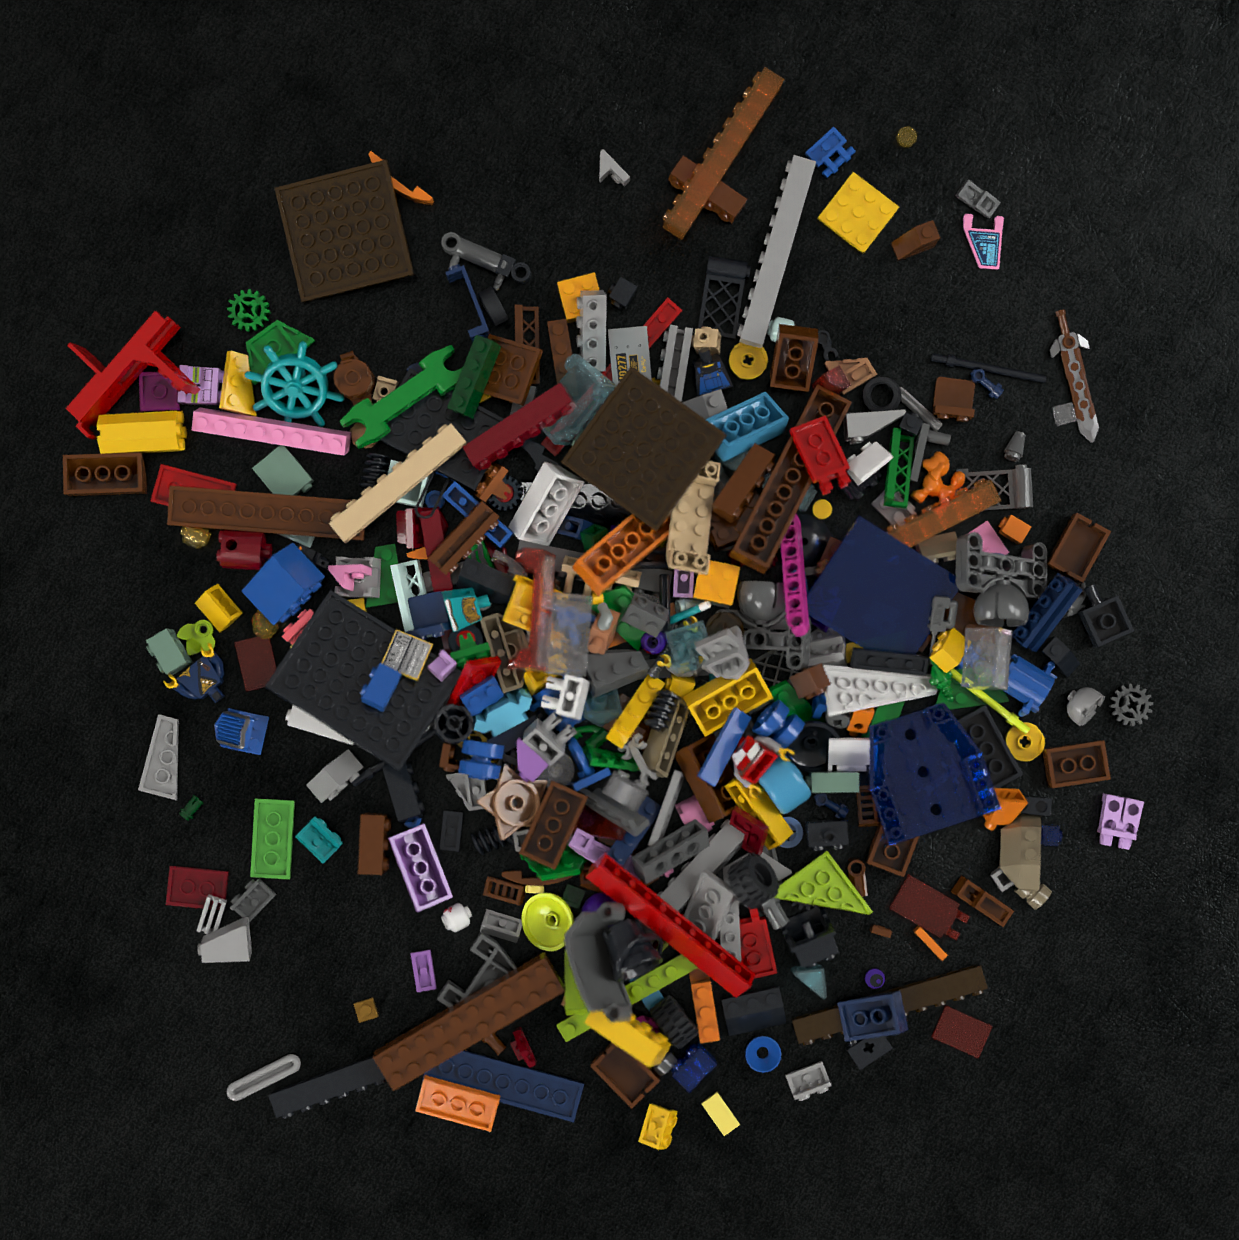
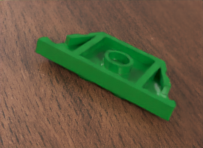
(280, 338)
(618, 601)
(965, 698)
(569, 865)

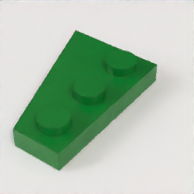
(786, 693)

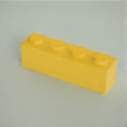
(634, 711)
(763, 810)

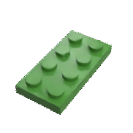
(272, 838)

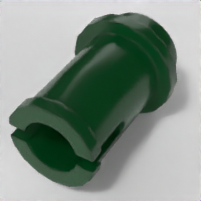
(190, 808)

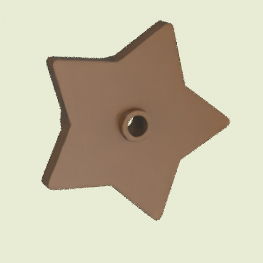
(499, 801)

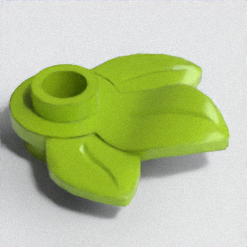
(196, 638)

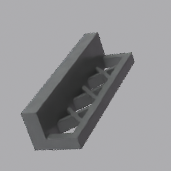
(615, 811)

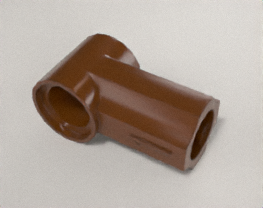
(857, 878)

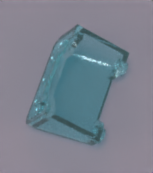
(589, 391)

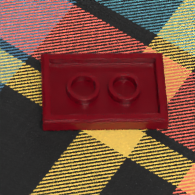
(192, 885)

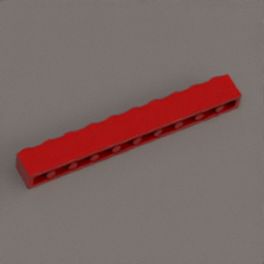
(670, 925)

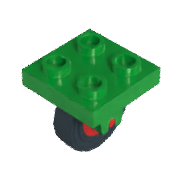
(467, 645)

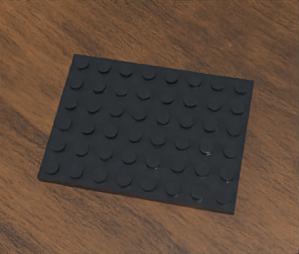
(333, 664)

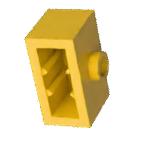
(948, 649)

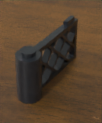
(724, 271)

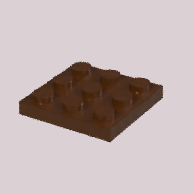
(512, 371)

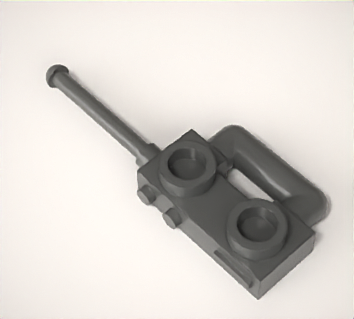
(937, 623)

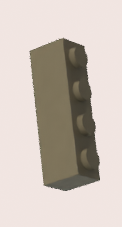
(663, 746)

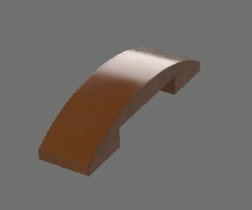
(516, 876)

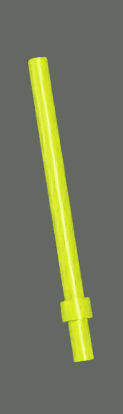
(1011, 718)

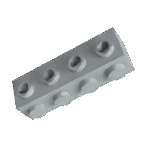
(592, 327)

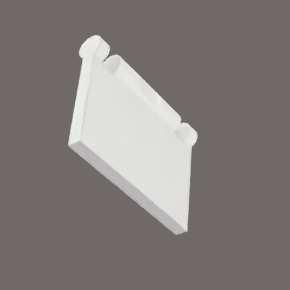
(849, 754)

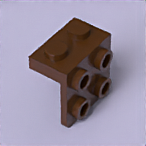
(953, 399)

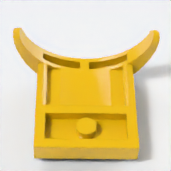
(519, 606)

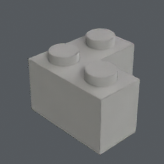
(334, 776)

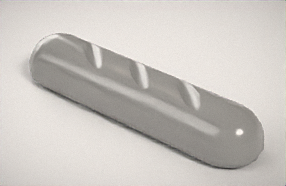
(263, 1077)

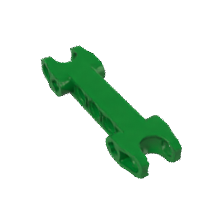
(377, 415)

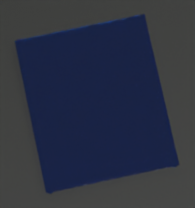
(878, 591)

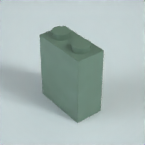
(283, 473)
(832, 782)

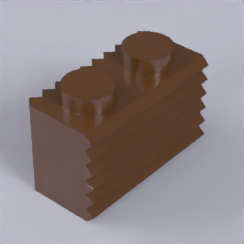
(810, 682)

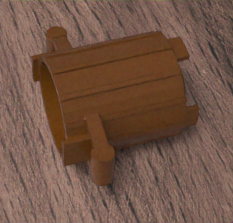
(354, 378)

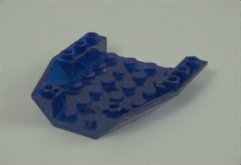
(954, 781)

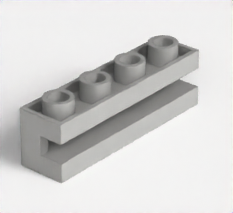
(675, 360)

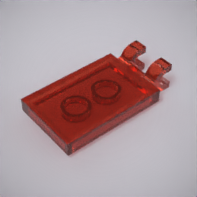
(927, 908)

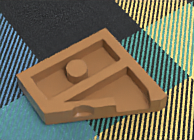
(856, 371)

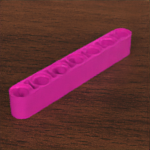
(795, 579)

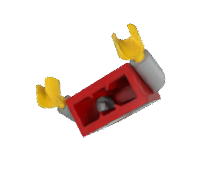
(754, 758)

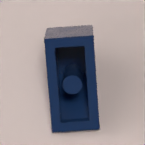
(572, 527)

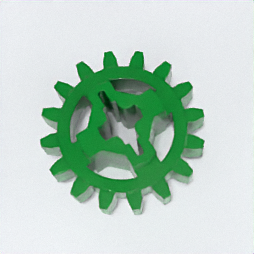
(254, 305)

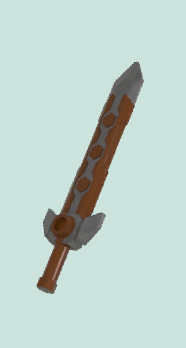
(1075, 374)

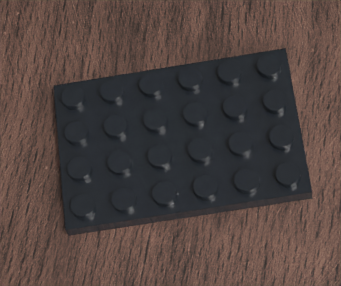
(425, 419)

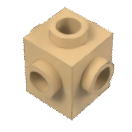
(706, 338)

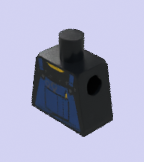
(709, 373)

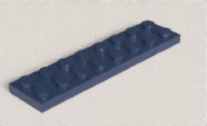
(514, 1083)

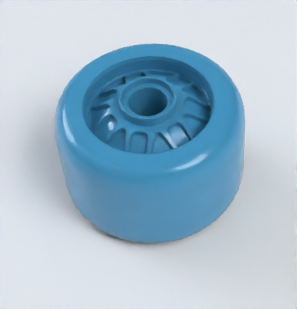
(784, 785)

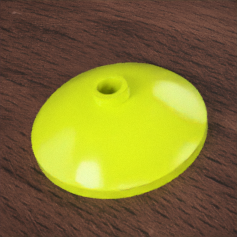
(539, 921)

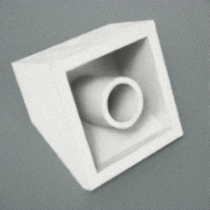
(868, 462)

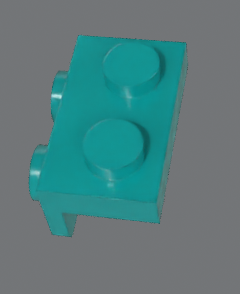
(319, 839)

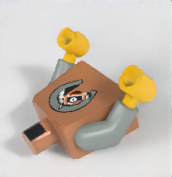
(603, 628)

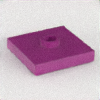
(157, 393)

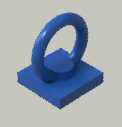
(587, 773)

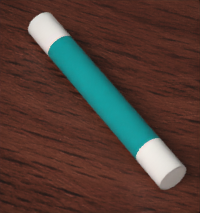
(689, 612)

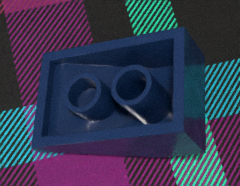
(873, 1016)

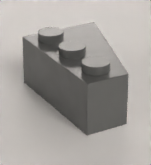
(614, 670)

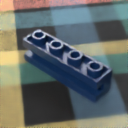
(1047, 612)

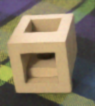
(382, 383)

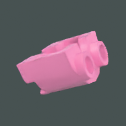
(690, 809)

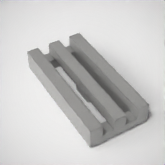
(207, 929)

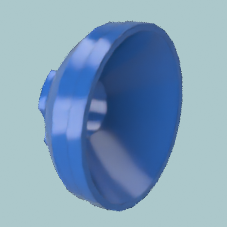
(763, 1064)

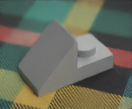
(608, 166)

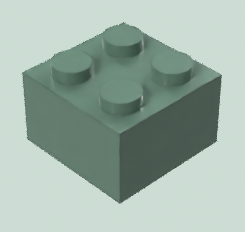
(169, 652)

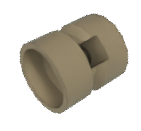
(1035, 898)

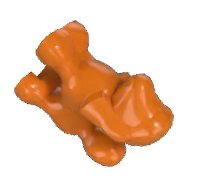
(937, 467)

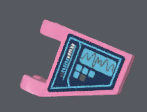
(985, 242)

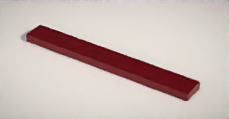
(440, 582)

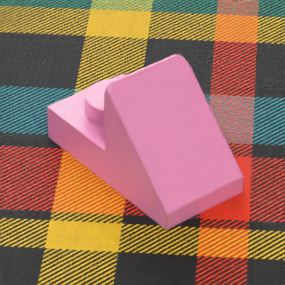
(347, 573)

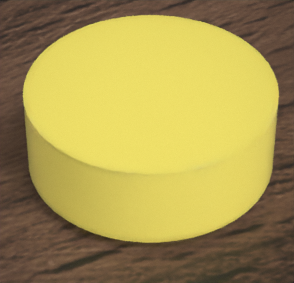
(534, 889)

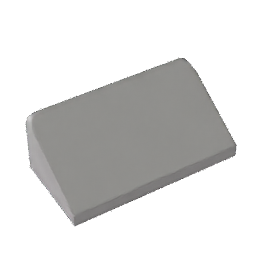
(501, 926)

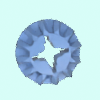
(796, 837)

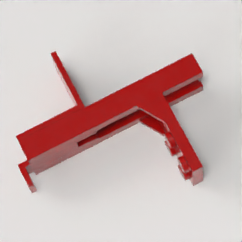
(112, 381)

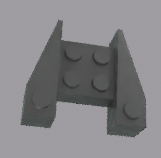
(496, 965)

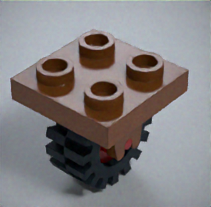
(498, 488)

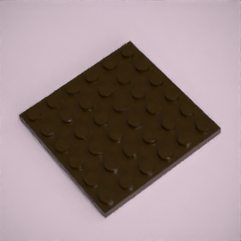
(344, 231)
(644, 448)

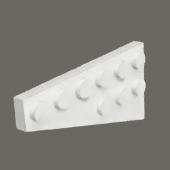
(862, 688)

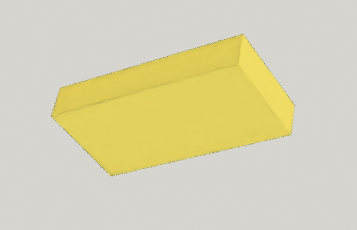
(720, 1113)

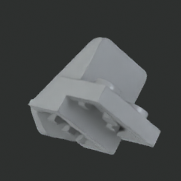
(827, 648)
(725, 653)

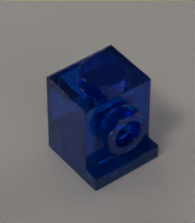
(1050, 835)

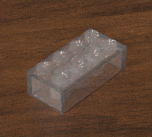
(568, 634)

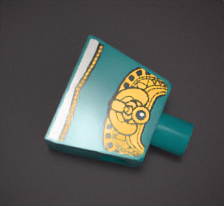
(464, 607)

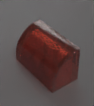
(833, 380)

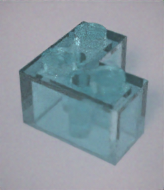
(682, 644)

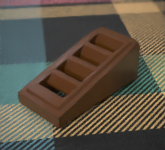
(866, 823)
(511, 899)

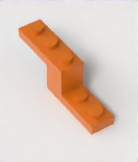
(704, 1006)

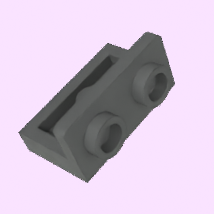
(645, 615)
(253, 900)

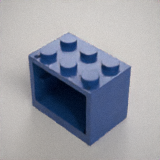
(283, 584)

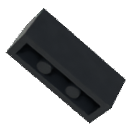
(403, 793)

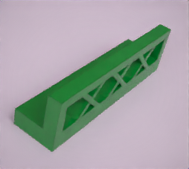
(894, 470)

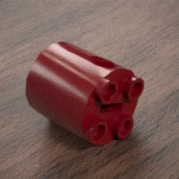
(249, 552)

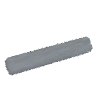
(919, 409)

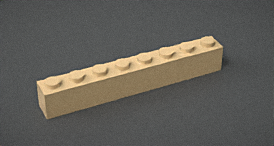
(397, 483)

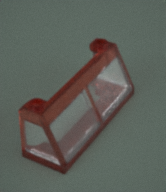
(543, 566)

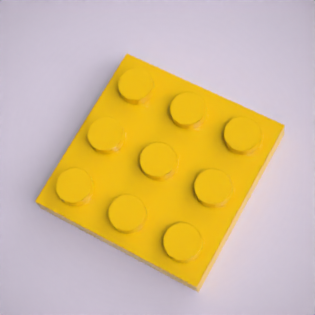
(858, 212)

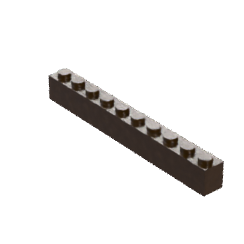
(914, 997)

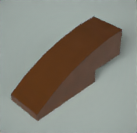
(982, 901)

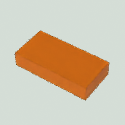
(930, 943)

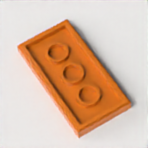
(457, 1103)

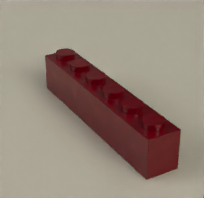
(520, 426)

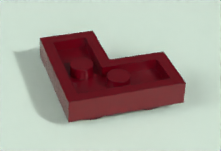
(754, 830)

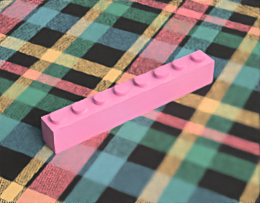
(271, 431)

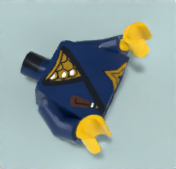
(201, 677)

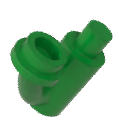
(596, 739)

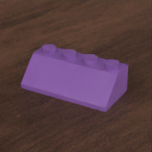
(420, 867)

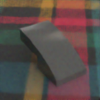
(977, 199)

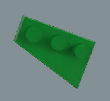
(388, 594)
(609, 759)

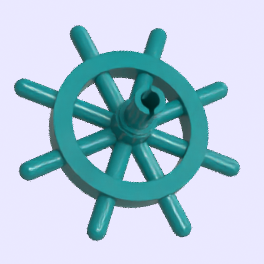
(294, 385)

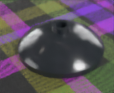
(816, 534)
(811, 754)

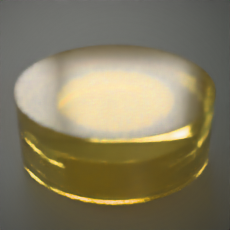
(906, 136)

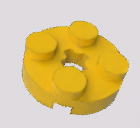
(742, 370)
(1031, 750)

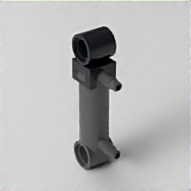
(502, 265)

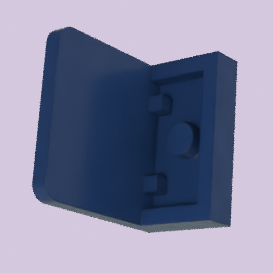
(428, 615)

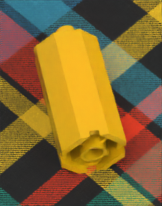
(141, 432)

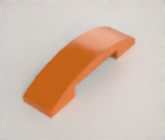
(417, 195)

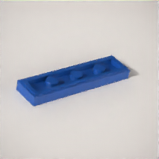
(724, 746)

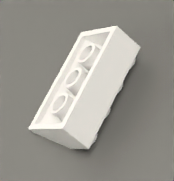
(546, 504)

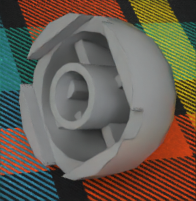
(1083, 704)

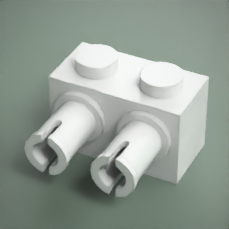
(572, 696)

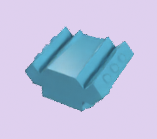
(505, 713)

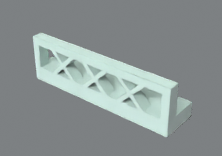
(403, 589)

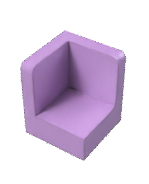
(442, 666)

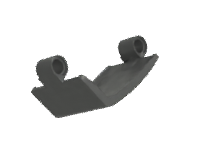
(593, 965)

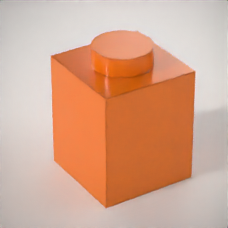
(1014, 529)

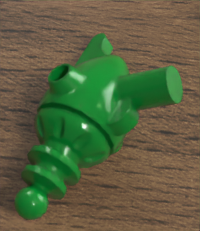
(941, 681)

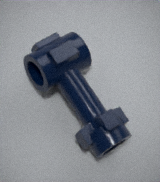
(979, 376)
(821, 799)

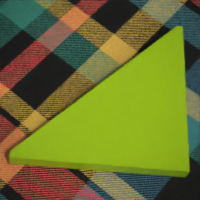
(823, 885)

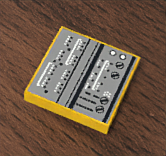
(407, 654)

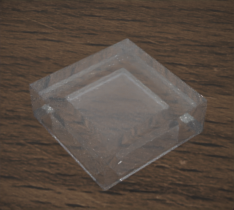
(1064, 414)

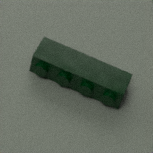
(474, 376)

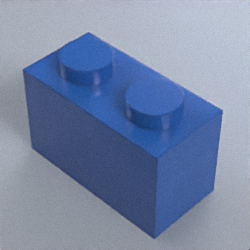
(381, 687)

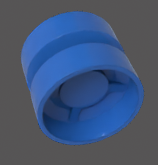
(774, 722)
(480, 765)

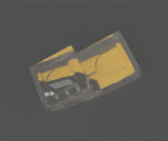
(514, 567)

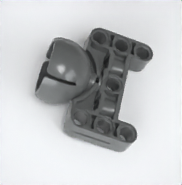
(1001, 579)
(764, 611)

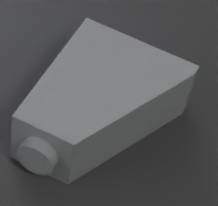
(227, 944)

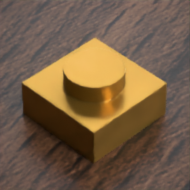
(366, 1010)

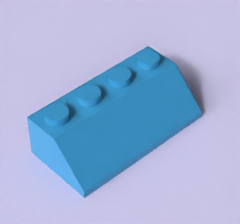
(749, 423)

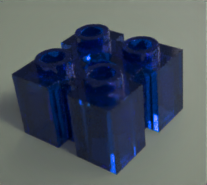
(693, 1066)

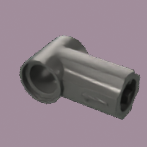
(774, 913)

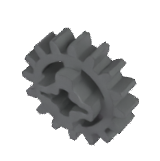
(1138, 701)

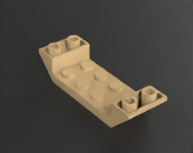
(691, 524)

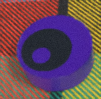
(874, 978)

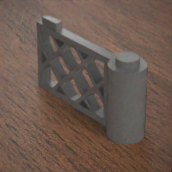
(1019, 486)

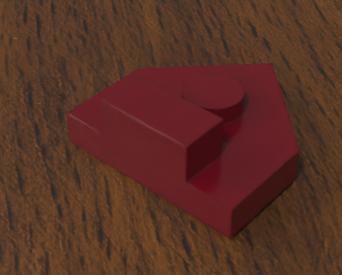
(522, 1049)

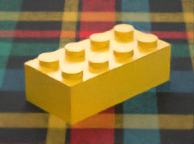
(715, 700)
(632, 1037)

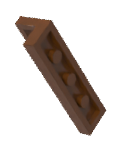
(519, 331)

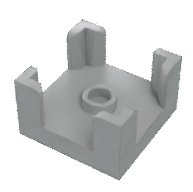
(363, 588)

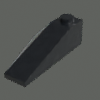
(486, 581)

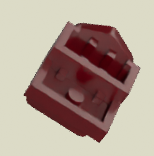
(410, 529)

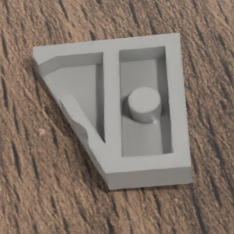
(468, 789)

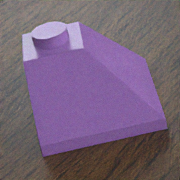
(529, 762)

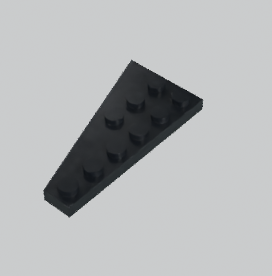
(590, 505)

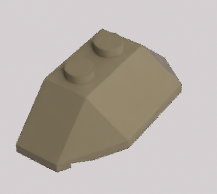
(504, 642)
(1022, 851)

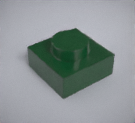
(573, 895)

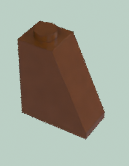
(916, 240)

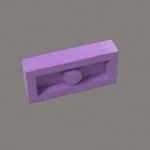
(423, 970)

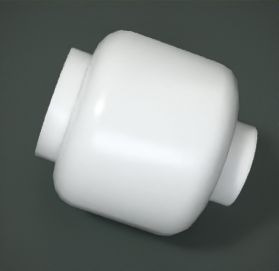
(456, 917)

